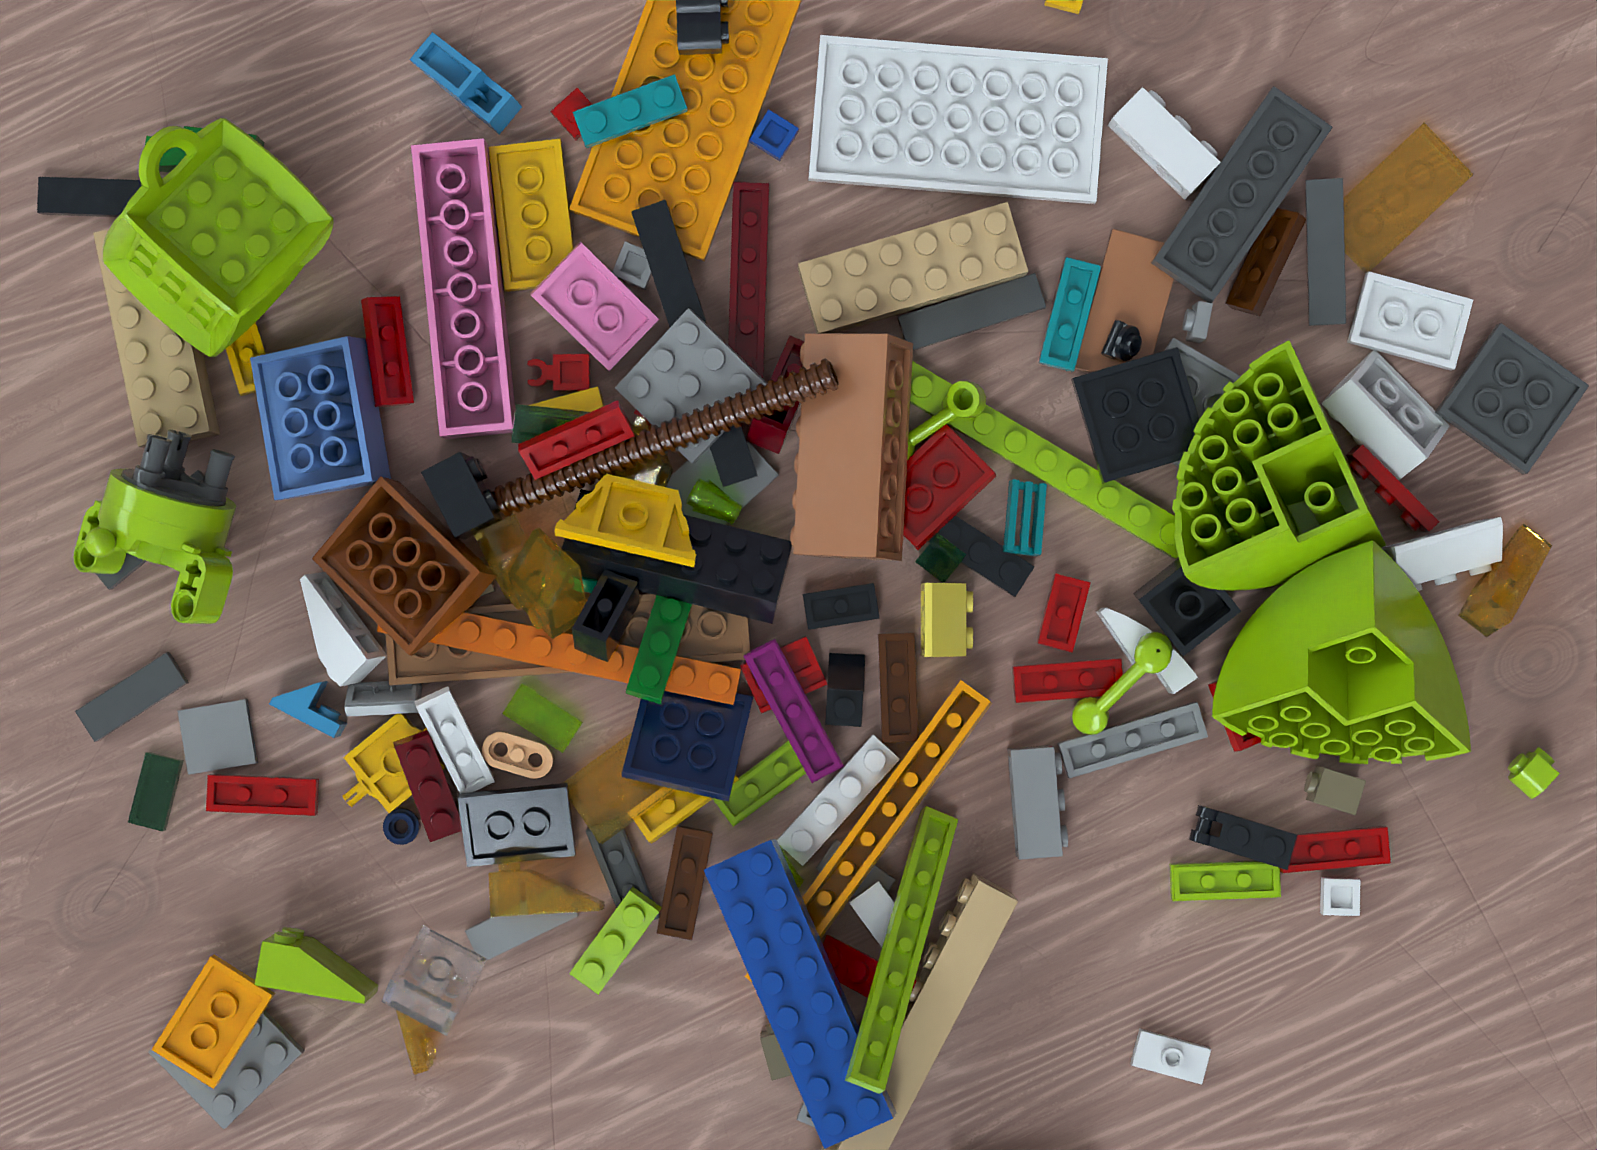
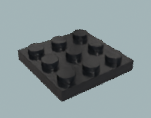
(1137, 414)

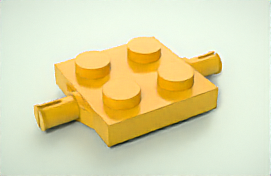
(379, 766)

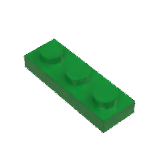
(658, 649)

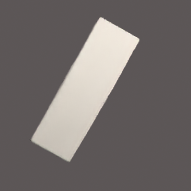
(1128, 633)

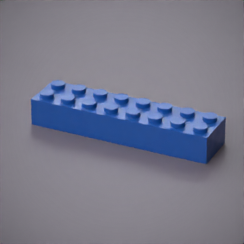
(797, 989)

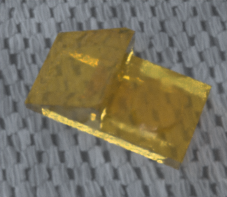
(419, 1048)

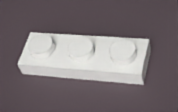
(454, 741)

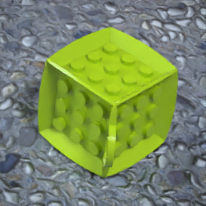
(214, 234)

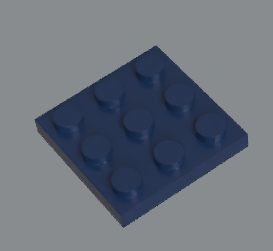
(688, 744)

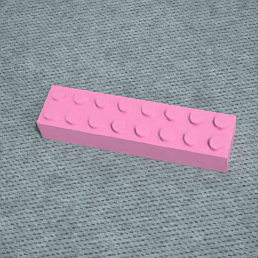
(464, 288)

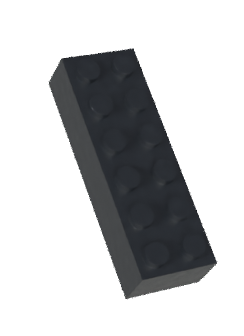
(731, 574)

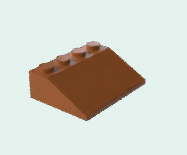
(403, 565)

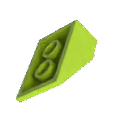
(308, 967)

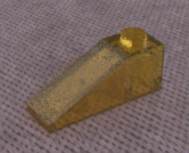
(1502, 589)
(528, 892)

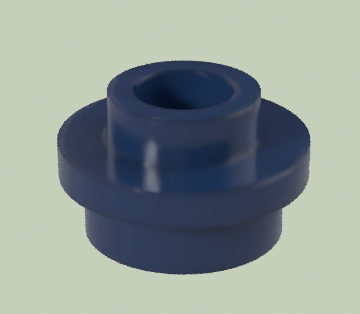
(393, 834)

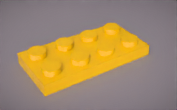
(530, 210)

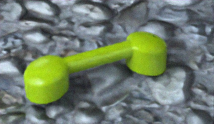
(963, 400)
(1092, 714)

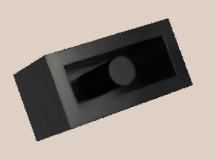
(605, 615)

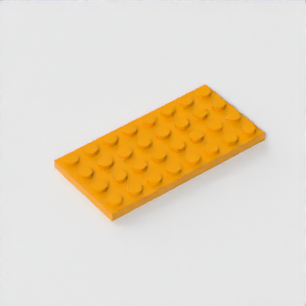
(698, 152)

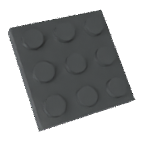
(1512, 398)

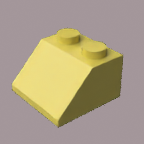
(944, 619)

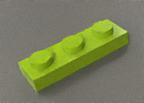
(615, 940)

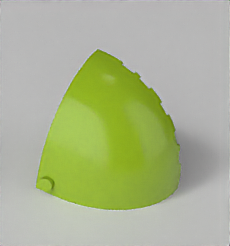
(1266, 483)
(1345, 667)

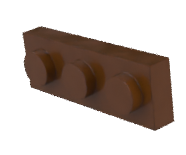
(1265, 262)
(898, 687)
(684, 882)

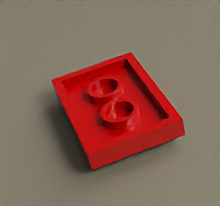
(940, 484)

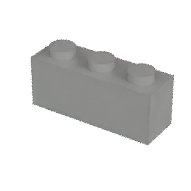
(1036, 802)

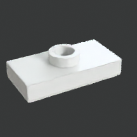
(1170, 1056)

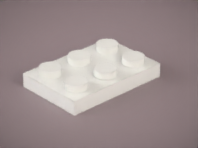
(1410, 321)

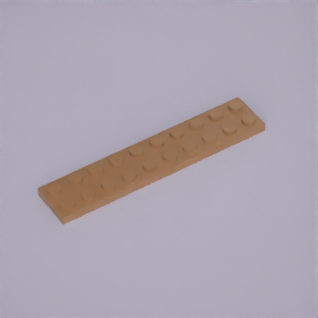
(707, 637)

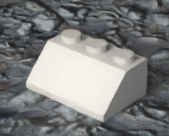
(1386, 415)
(1450, 551)

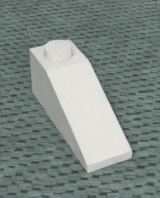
(338, 632)

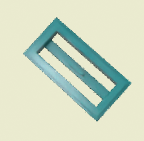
(1038, 518)

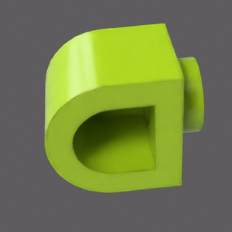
(1532, 772)

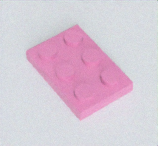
(594, 306)

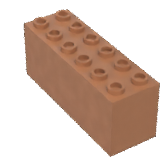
(854, 449)

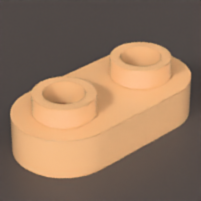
(518, 755)

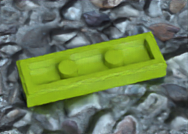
(761, 783)
(1224, 880)

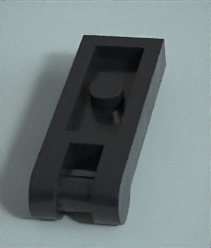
(1245, 837)

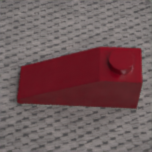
(772, 430)

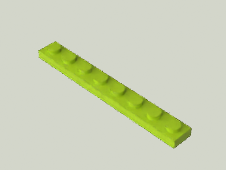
(901, 951)

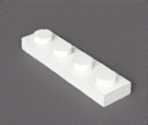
(837, 800)

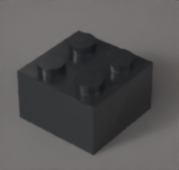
(462, 494)
(1185, 609)

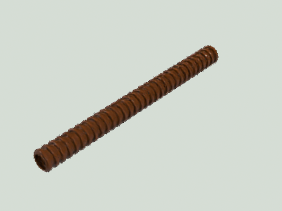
(670, 436)

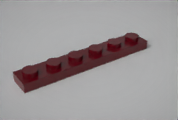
(749, 272)

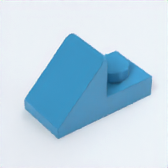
(302, 706)

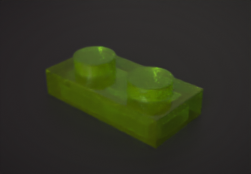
(542, 717)

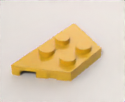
(631, 519)

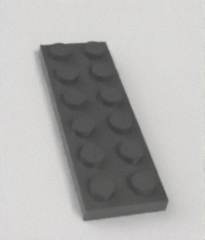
(1241, 195)

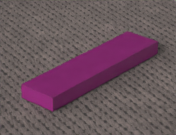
(793, 710)

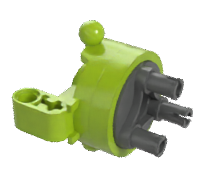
(166, 521)

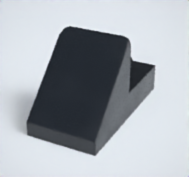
(845, 689)

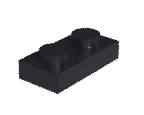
(841, 606)

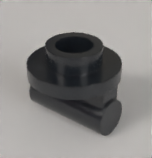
(1122, 342)

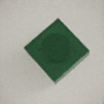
(940, 558)

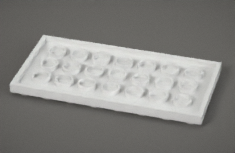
(958, 119)

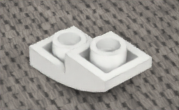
(875, 910)

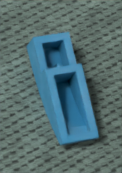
(466, 83)

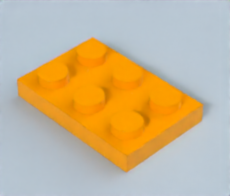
(213, 1021)

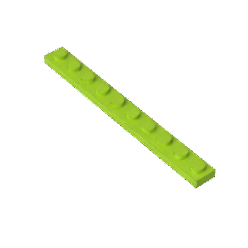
(1051, 465)

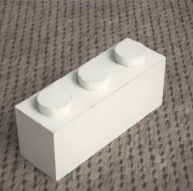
(1164, 142)

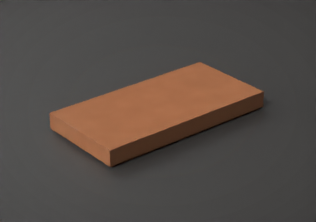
(1125, 291)

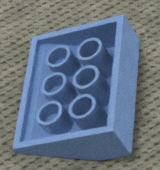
(320, 418)

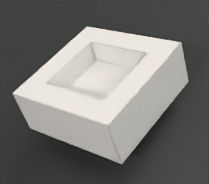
(1340, 896)

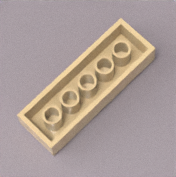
(912, 269)
(160, 369)

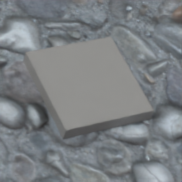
(217, 736)

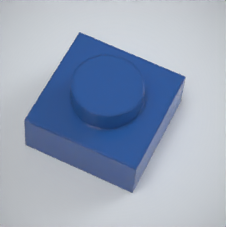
(774, 135)

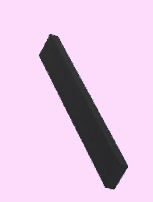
(677, 295)

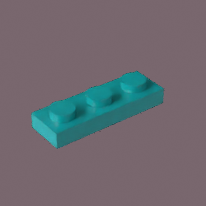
(630, 111)
(1069, 314)

